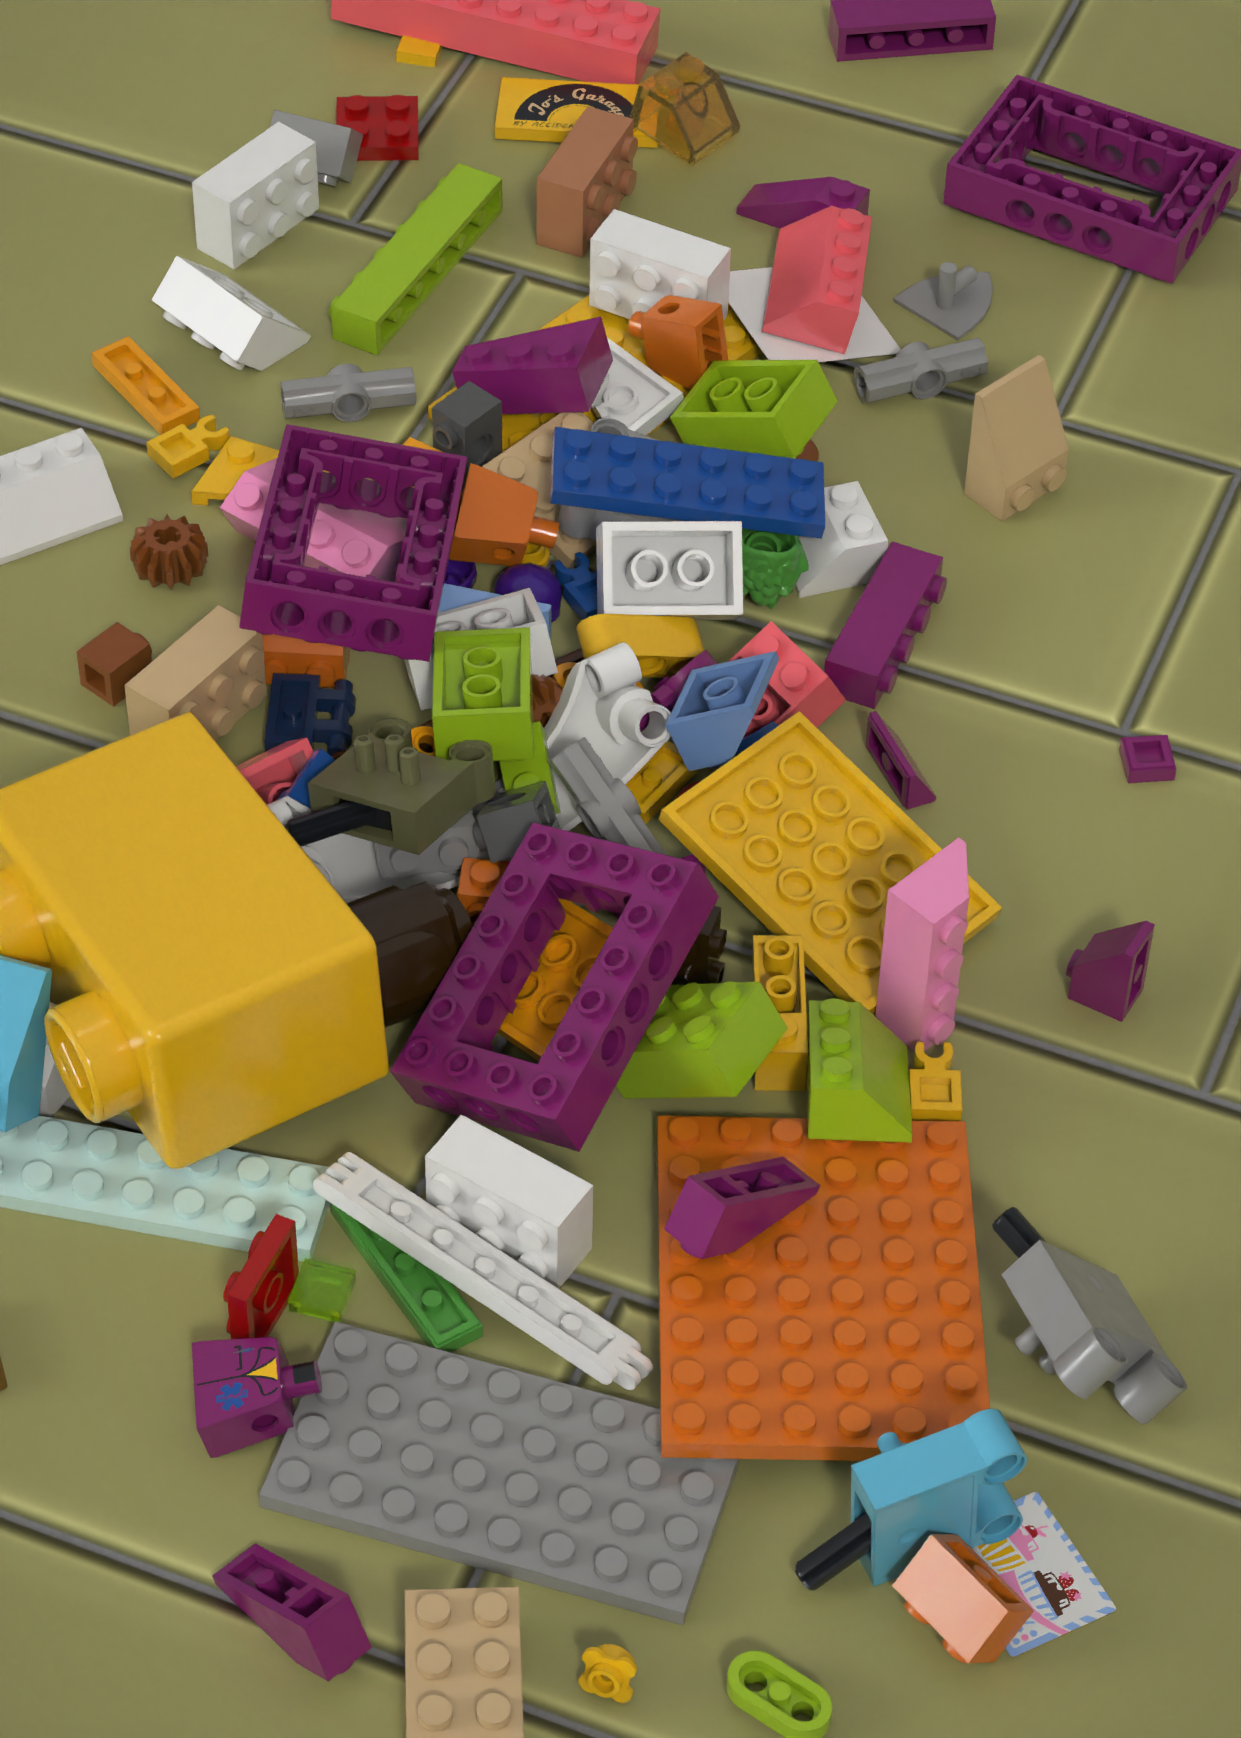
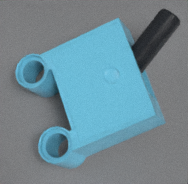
(922, 1489)

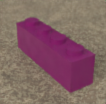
(909, 27)
(884, 624)

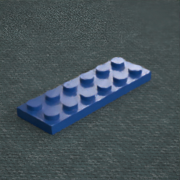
(687, 482)

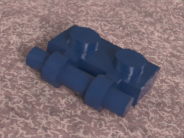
(295, 707)

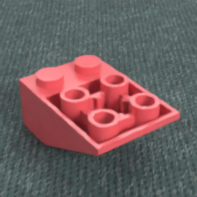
(794, 685)

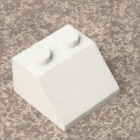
(849, 546)

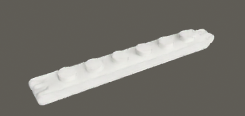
(484, 1272)

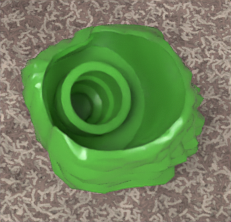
(771, 565)

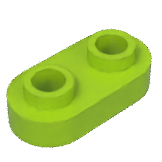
(783, 1696)

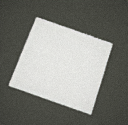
(748, 299)

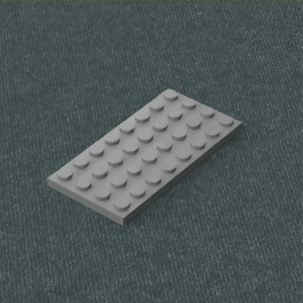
(499, 1473)

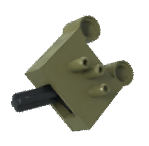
(395, 793)

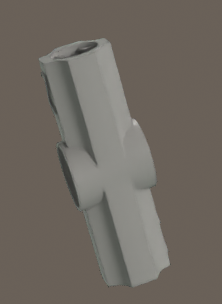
(920, 370)
(348, 392)
(602, 801)

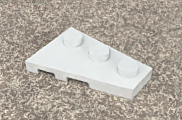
(635, 394)

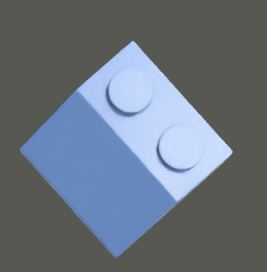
(718, 709)

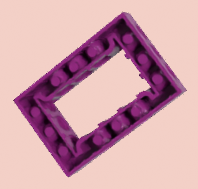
(1191, 170)
(342, 607)
(558, 1100)

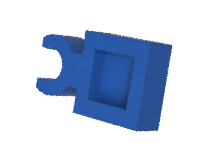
(579, 586)

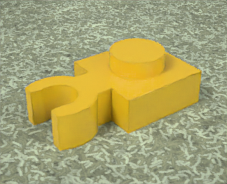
(185, 449)
(935, 1087)

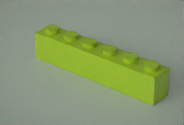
(416, 259)

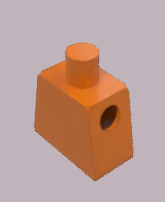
(681, 337)
(498, 520)

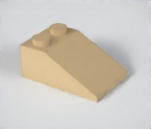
(1016, 441)

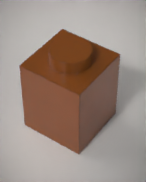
(112, 662)

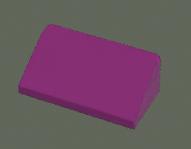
(897, 764)

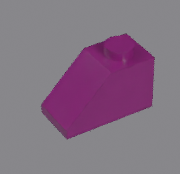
(1111, 969)

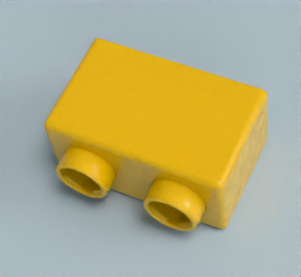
(185, 943)

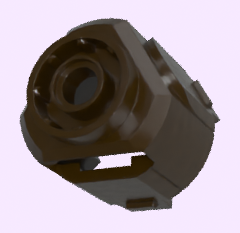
(415, 942)

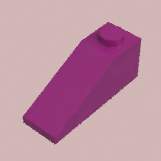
(791, 201)
(735, 1204)
(296, 1611)

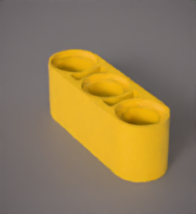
(659, 642)

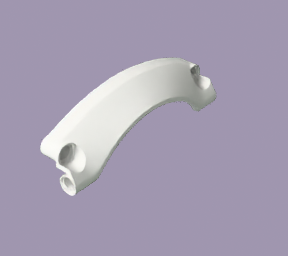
(596, 704)

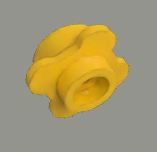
(608, 1672)

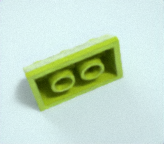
(855, 1076)

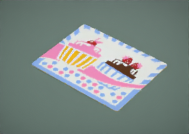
(1047, 1575)

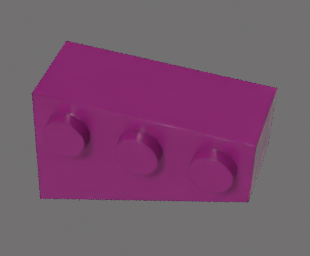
(540, 369)

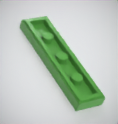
(421, 1294)

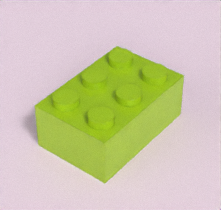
(756, 406)
(703, 1042)

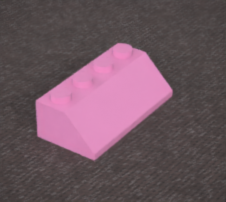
(340, 539)
(924, 949)

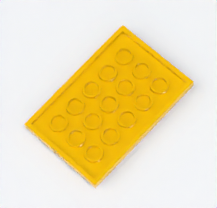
(810, 851)

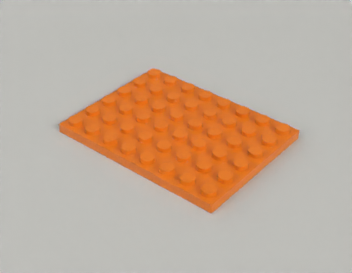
(836, 1315)

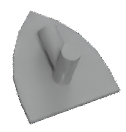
(950, 300)

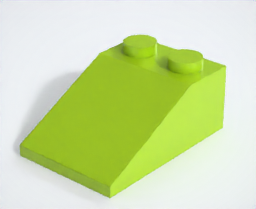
(484, 691)

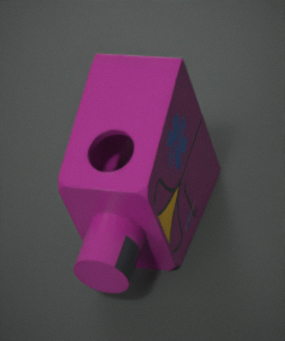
(246, 1391)

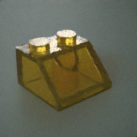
(685, 109)

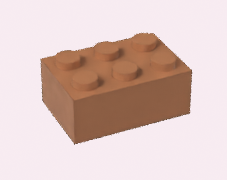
(585, 180)

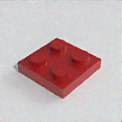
(386, 123)
(265, 1282)

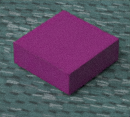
(1147, 759)

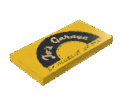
(550, 108)

